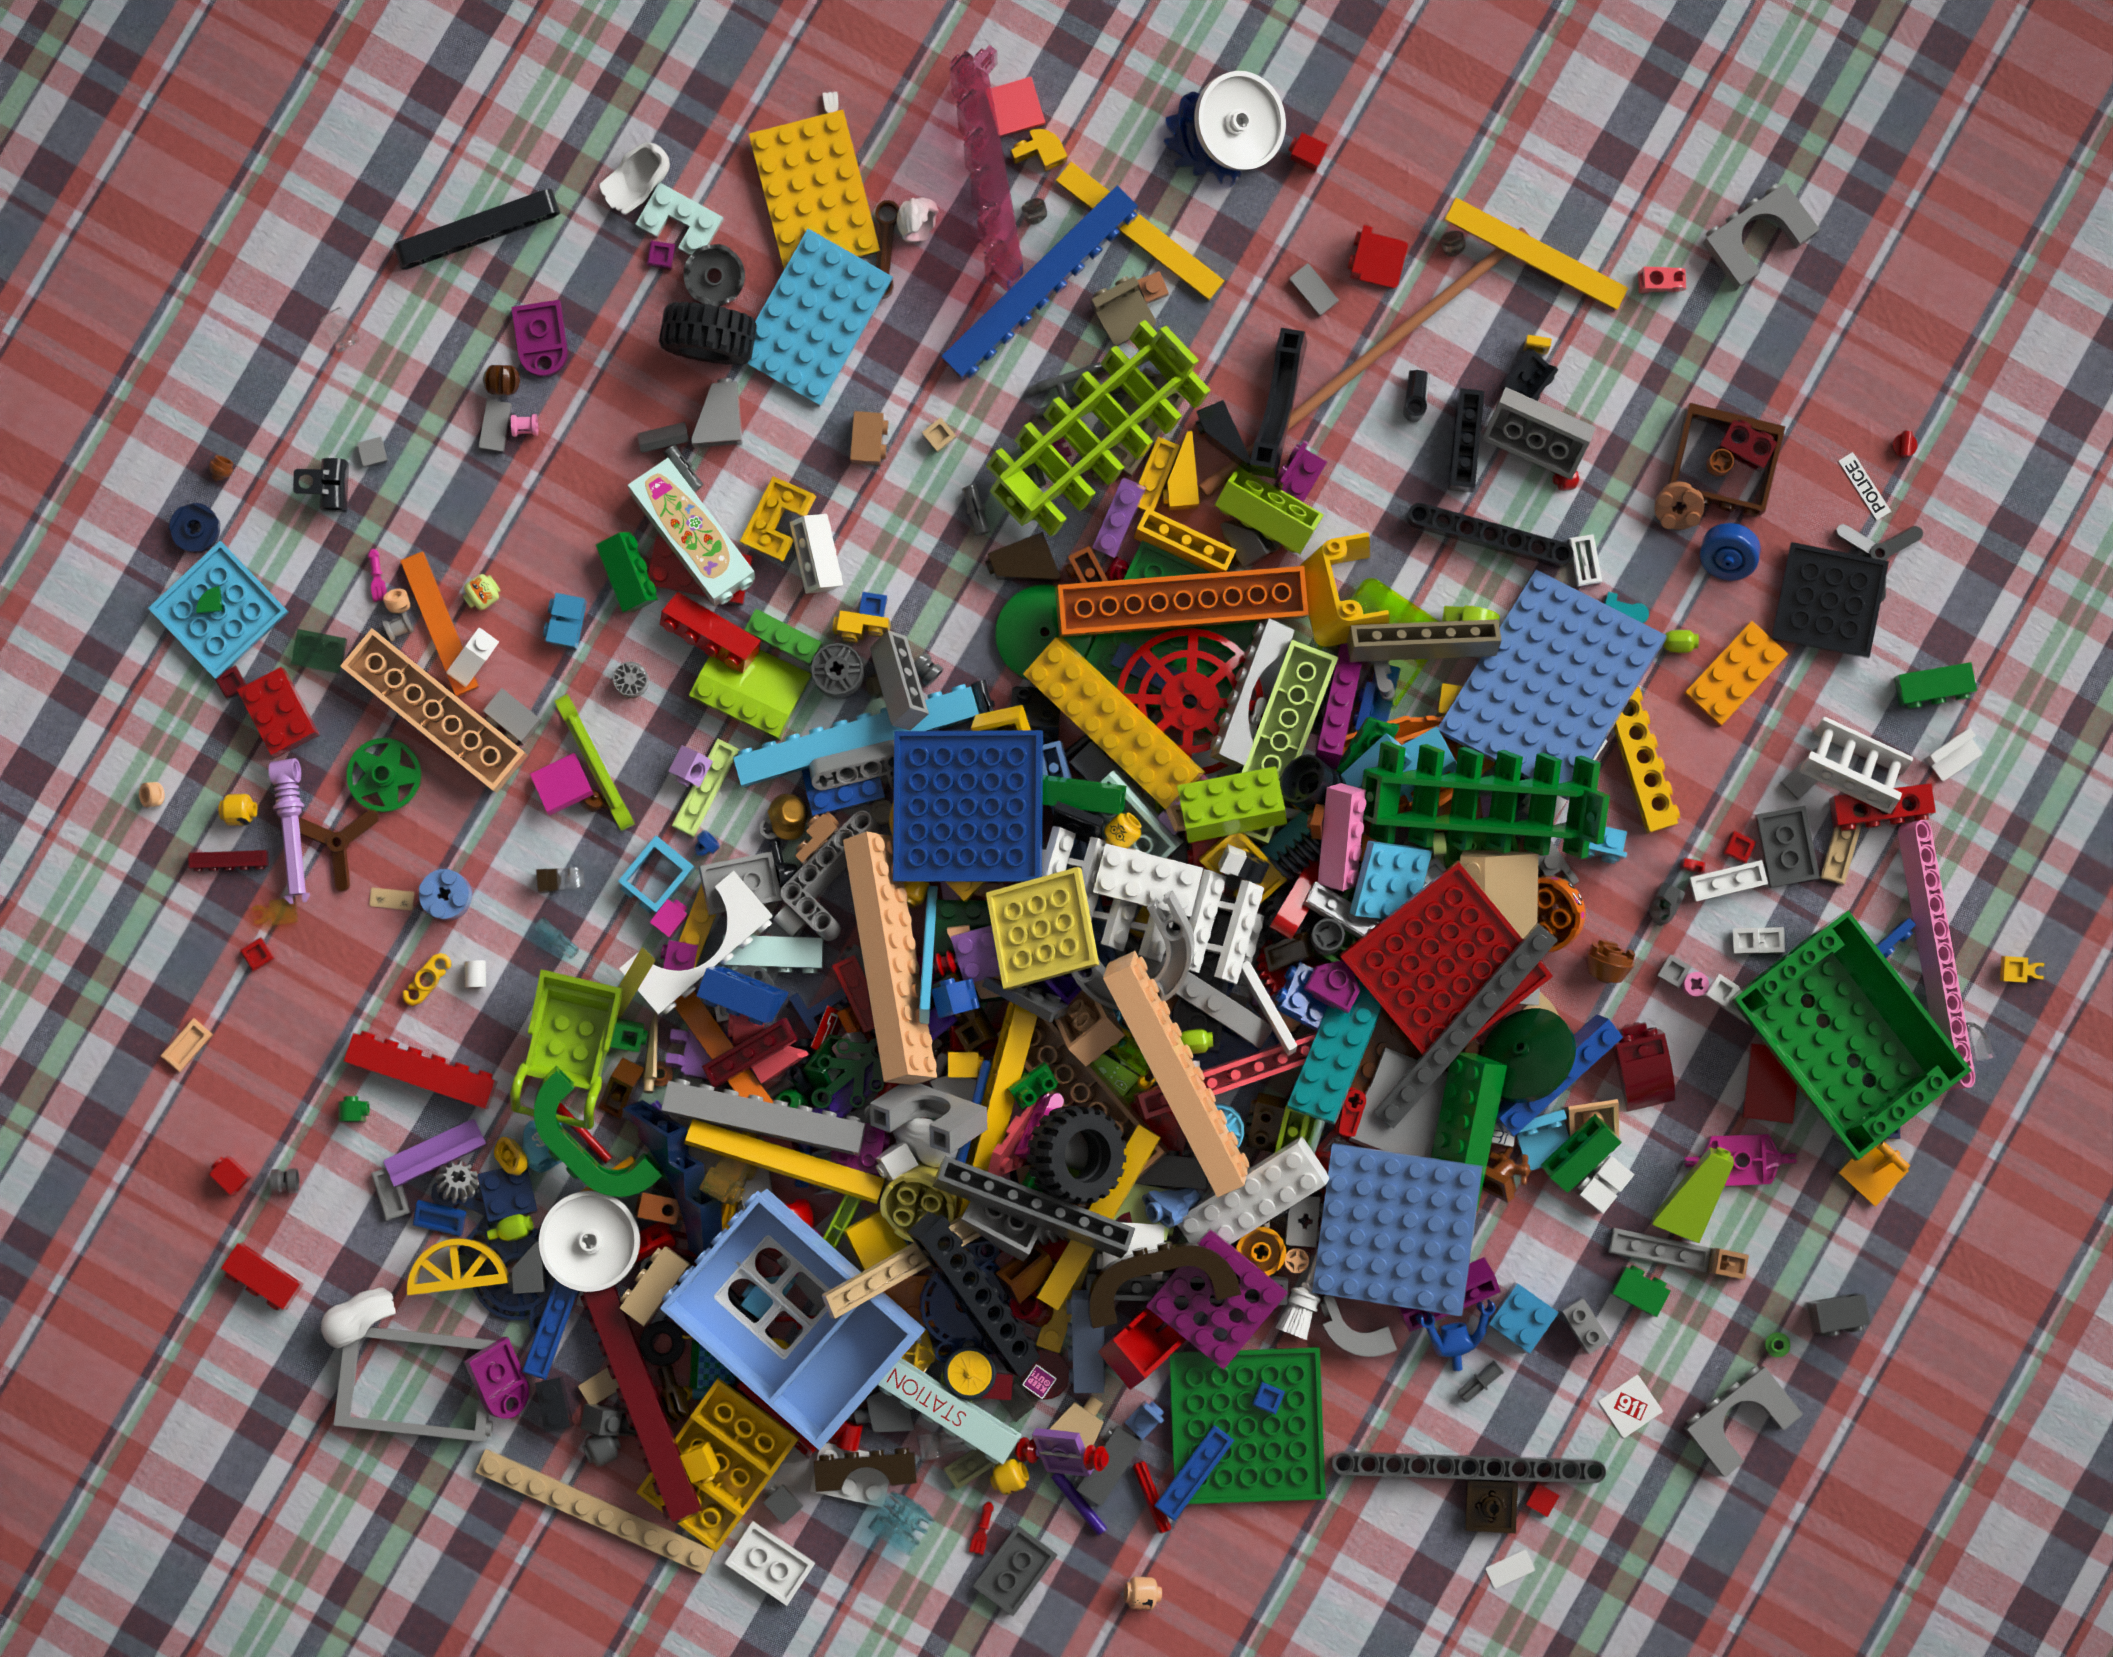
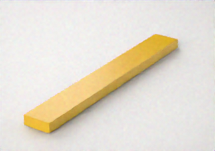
(1145, 235)
(1535, 253)
(784, 1161)
(1077, 1254)

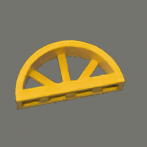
(457, 1282)

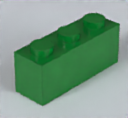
(627, 571)
(1935, 685)
(1581, 1153)

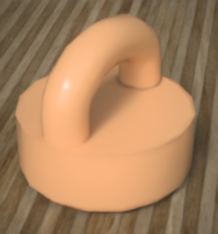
(396, 601)
(151, 794)

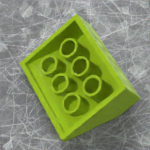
(759, 697)

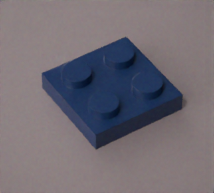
(506, 1194)

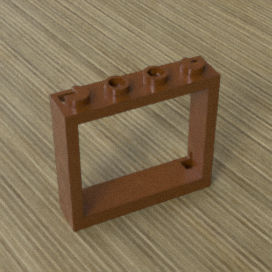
(1724, 418)

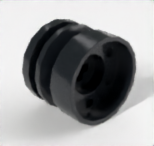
(1306, 782)

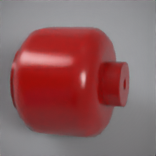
(1565, 483)

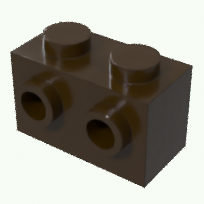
(1264, 1131)

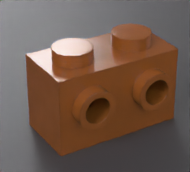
(1084, 567)

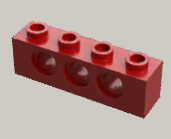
(1919, 795)

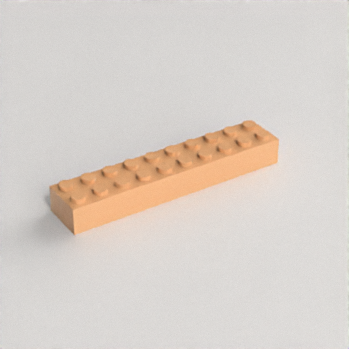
(889, 960)
(1176, 1073)

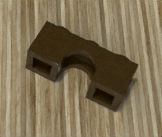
(974, 1025)

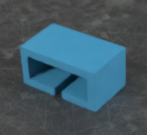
(565, 621)

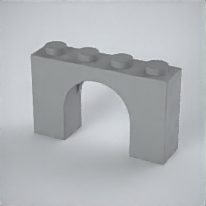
(1778, 206)
(957, 1121)
(1708, 1430)

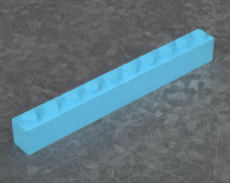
(798, 752)

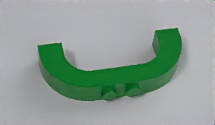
(579, 1162)

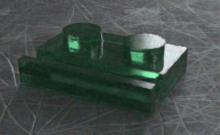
(318, 651)

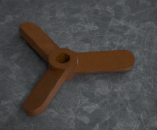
(339, 853)

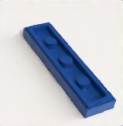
(550, 1331)
(1194, 1472)

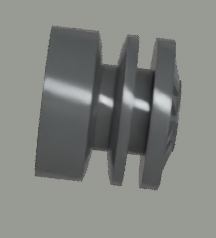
(851, 676)

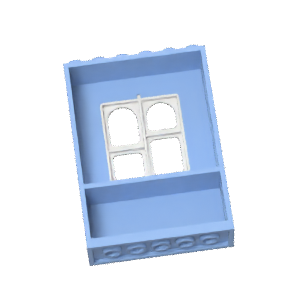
(831, 1361)

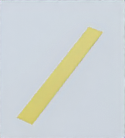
(634, 978)

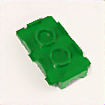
(1366, 737)

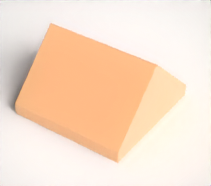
(1580, 1114)

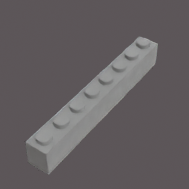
(764, 1118)

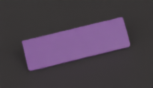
(434, 1153)

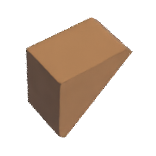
(1728, 1263)

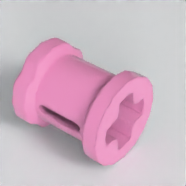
(524, 425)

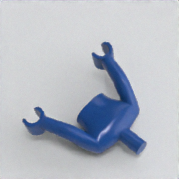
(1454, 1337)

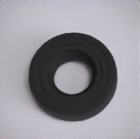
(651, 1354)

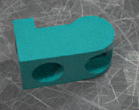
(1636, 611)

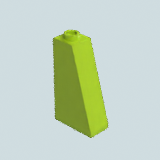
(1695, 1197)

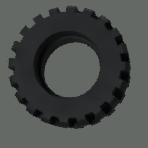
(707, 333)
(1104, 1154)

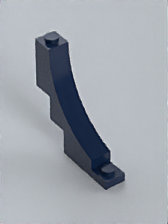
(685, 1174)

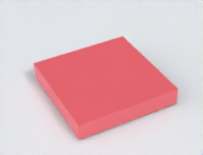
(1017, 107)

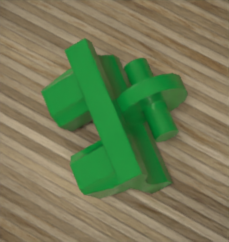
(1033, 1085)

